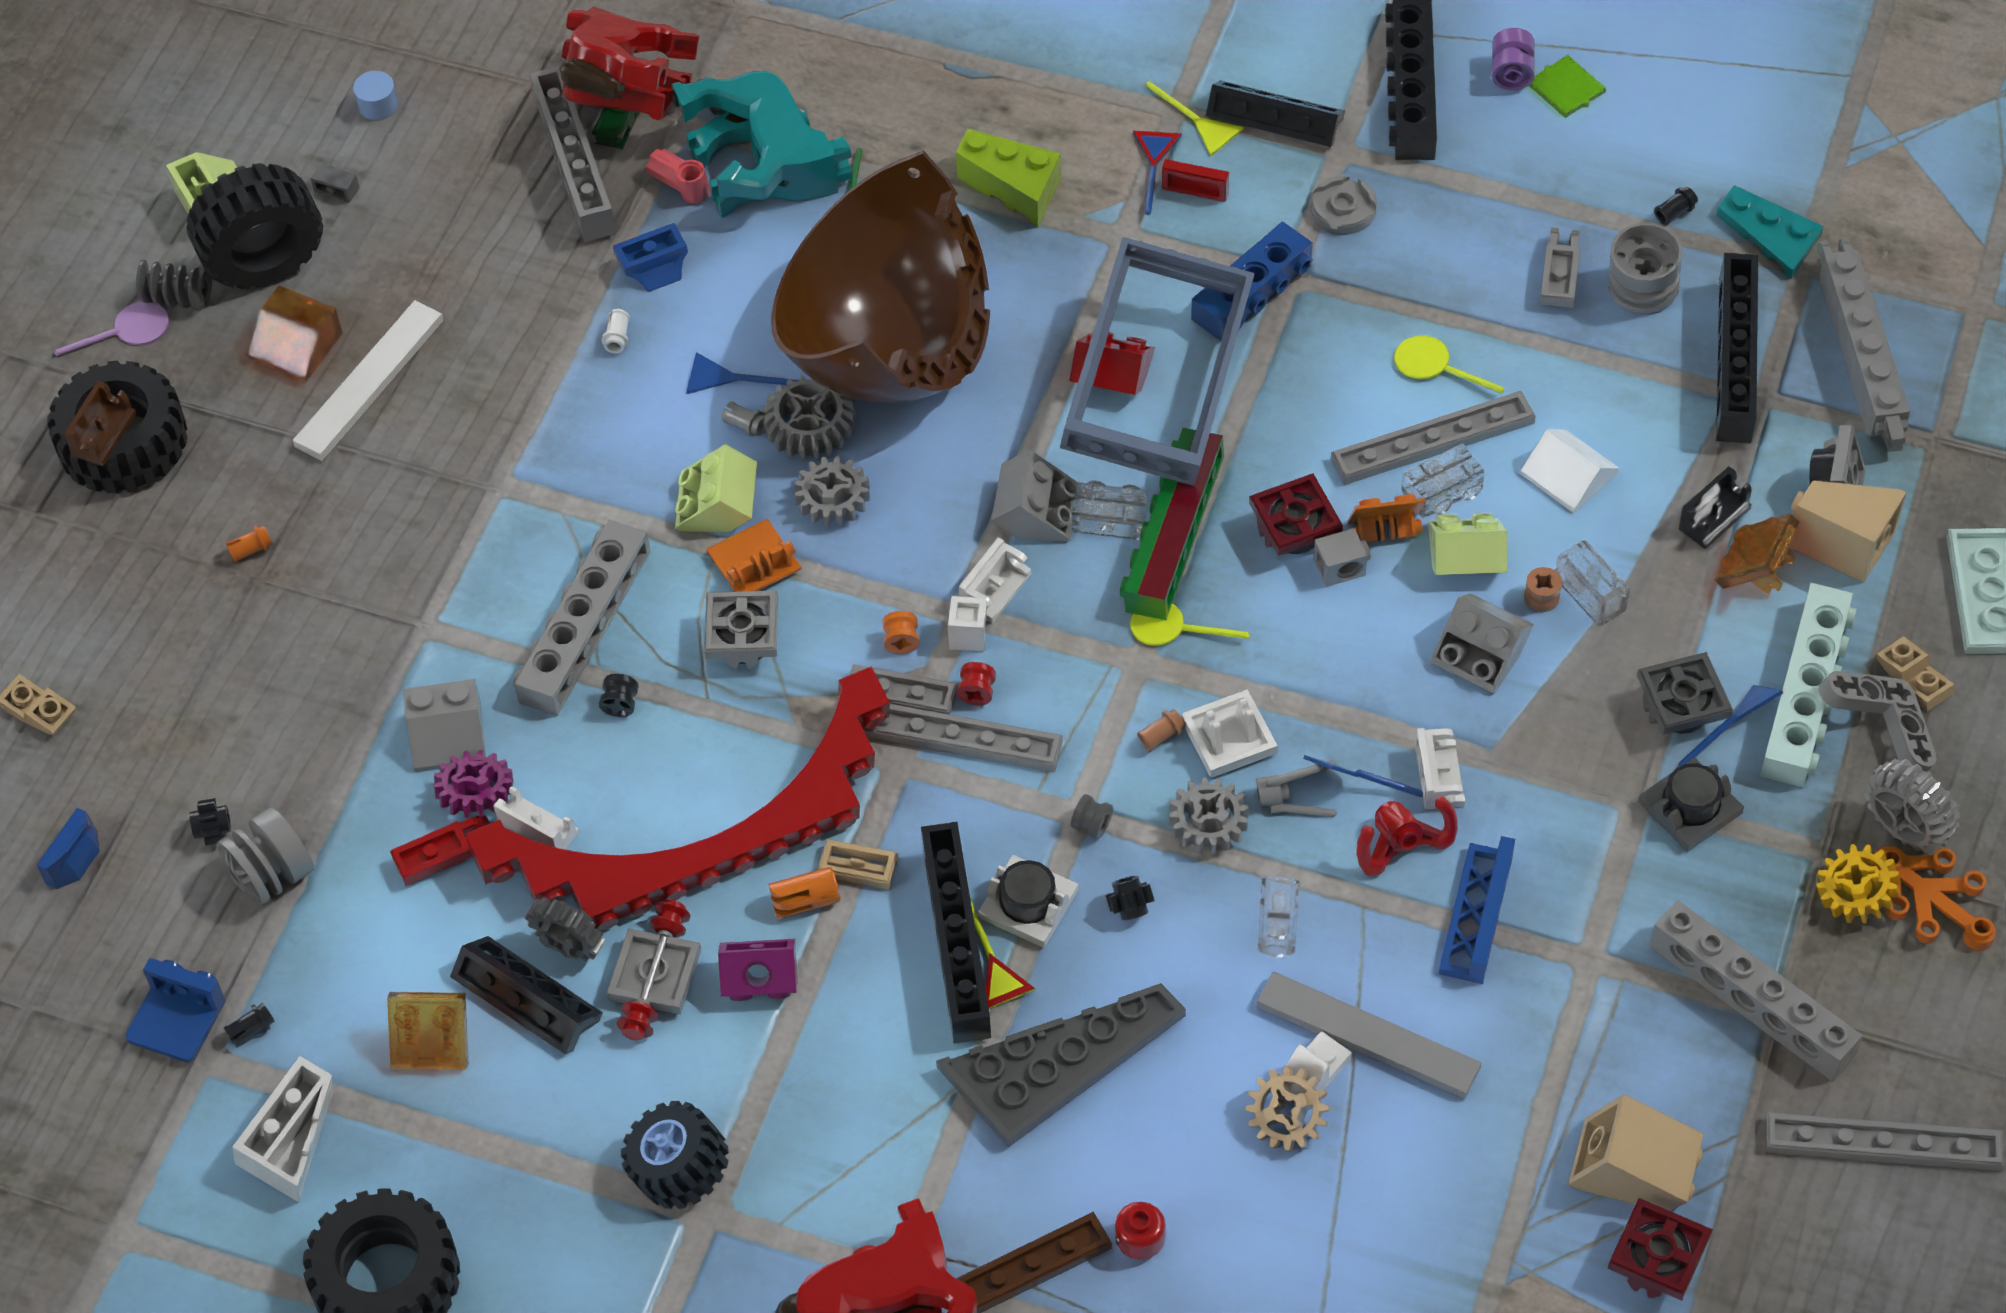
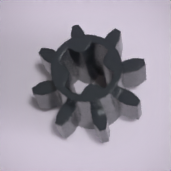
(210, 821)
(1130, 897)

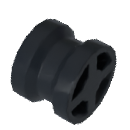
(618, 695)

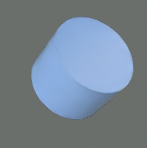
(375, 95)

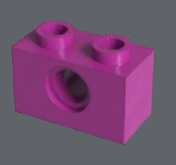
(775, 955)

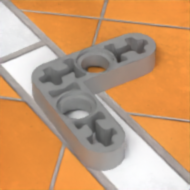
(1891, 698)

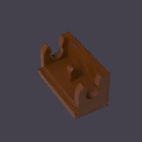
(99, 424)

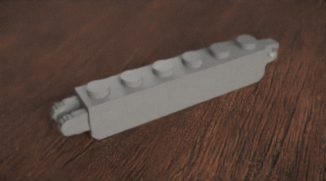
(1863, 344)

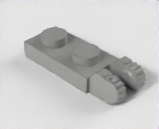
(1560, 271)

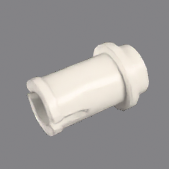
(615, 337)

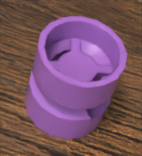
(1513, 58)

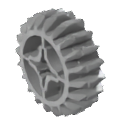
(809, 409)
(1912, 805)

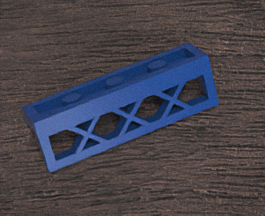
(1491, 909)

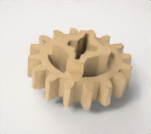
(1272, 1115)

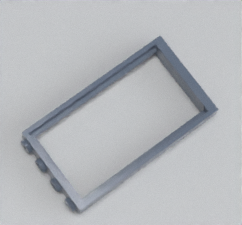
(1133, 450)

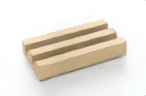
(857, 870)

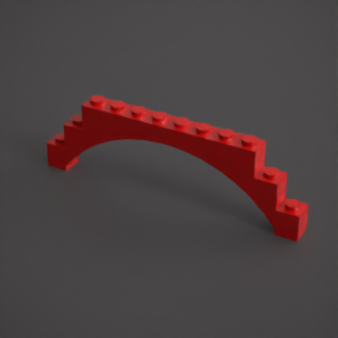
(632, 883)

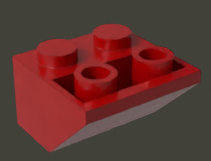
(1121, 366)

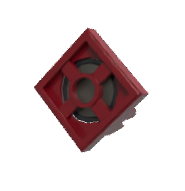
(1297, 517)
(1659, 1251)

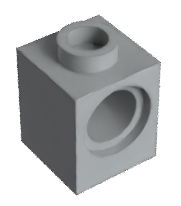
(1341, 557)

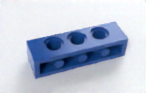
(1274, 261)

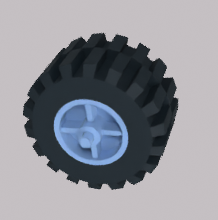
(674, 1154)

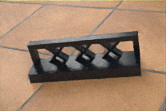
(1274, 113)
(523, 994)

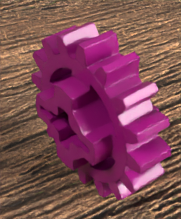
(472, 783)

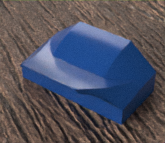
(653, 257)
(70, 851)

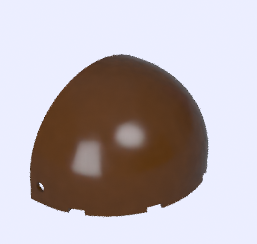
(887, 290)

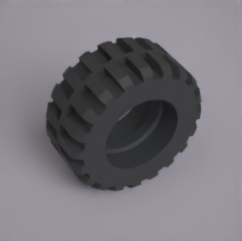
(253, 196)
(139, 454)
(375, 1222)

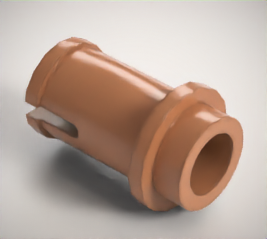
(1162, 729)

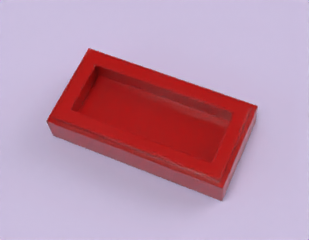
(1195, 180)

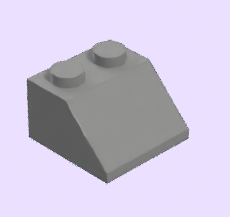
(443, 723)

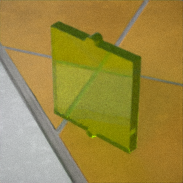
(1567, 86)

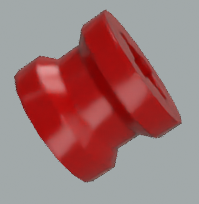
(976, 683)

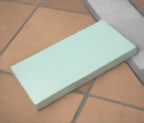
(1980, 587)

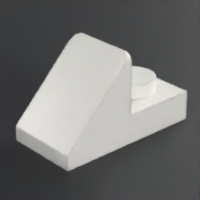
(1321, 1059)

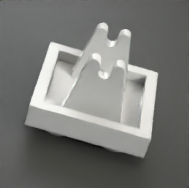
(1229, 733)

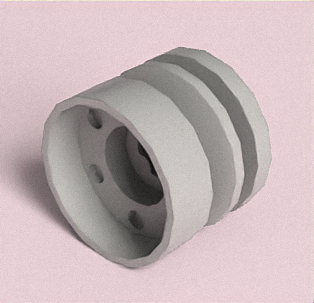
(1645, 268)
(270, 852)

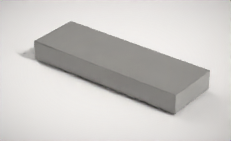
(915, 690)

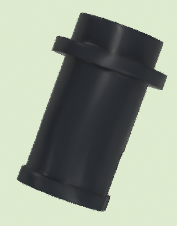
(1682, 201)
(249, 1024)

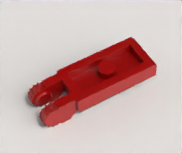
(435, 850)

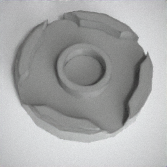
(1343, 205)

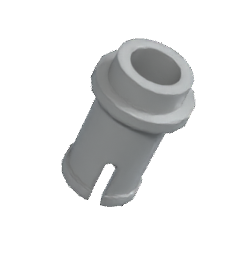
(744, 418)

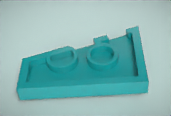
(1774, 229)

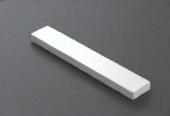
(368, 380)

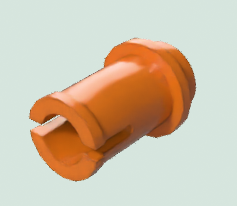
(249, 543)

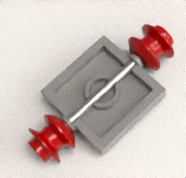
(654, 970)

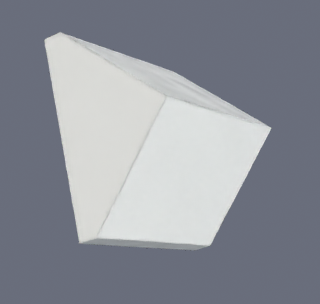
(1567, 468)

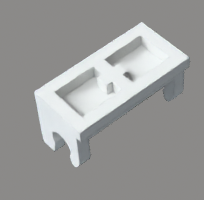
(996, 577)
(1438, 767)
(534, 822)

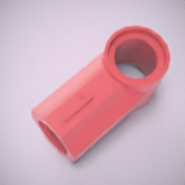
(684, 176)

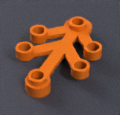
(1931, 892)

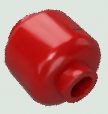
(1140, 1230)

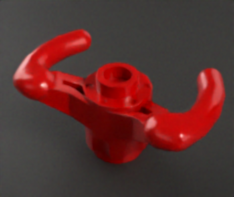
(1401, 833)

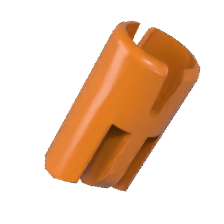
(804, 892)

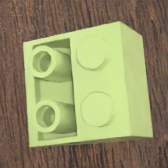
(194, 172)
(716, 492)
(1468, 544)

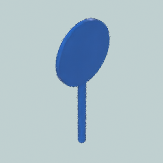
(1368, 776)

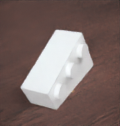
(286, 1129)

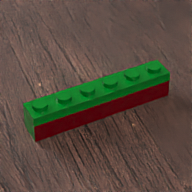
(1170, 534)

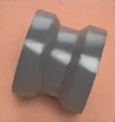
(1092, 816)

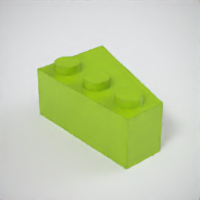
(1010, 171)

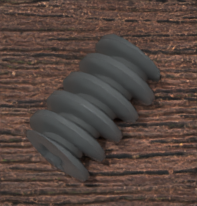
(172, 287)

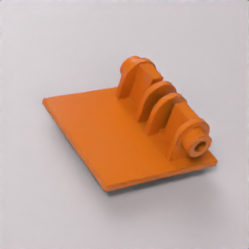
(1372, 511)
(754, 558)

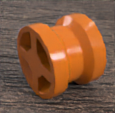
(900, 632)

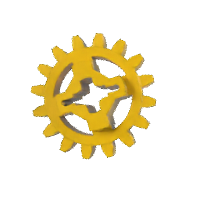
(1841, 889)

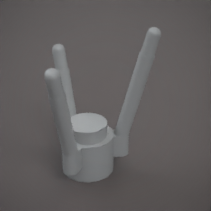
(1274, 790)

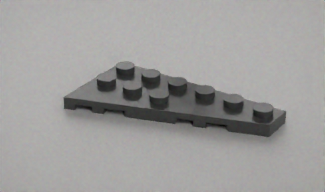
(1049, 1065)

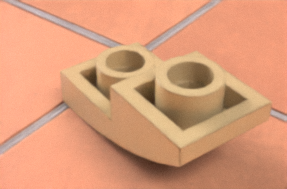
(1911, 664)
(35, 706)

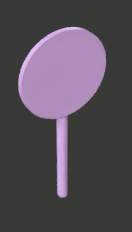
(134, 325)

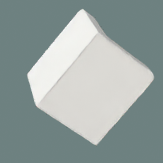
(967, 623)

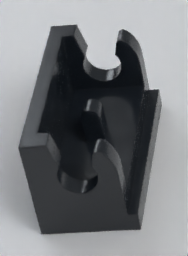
(1715, 508)

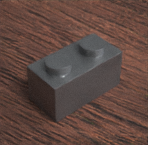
(334, 182)

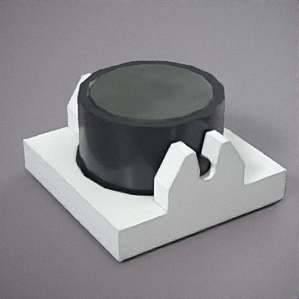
(1028, 896)

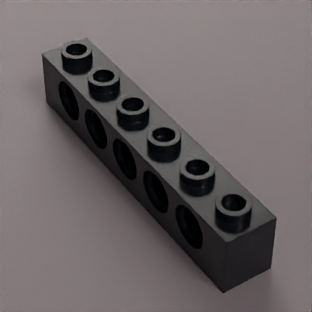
(1412, 79)
(1737, 348)
(955, 933)

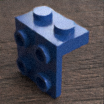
(176, 1010)

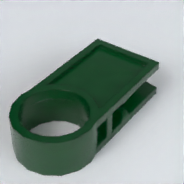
(614, 127)

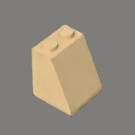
(1846, 524)
(1636, 1154)

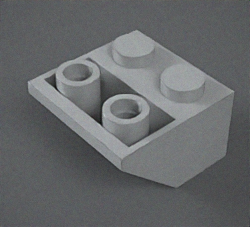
(1034, 499)
(1481, 642)

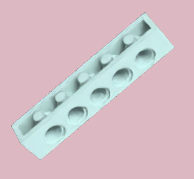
(1792, 762)

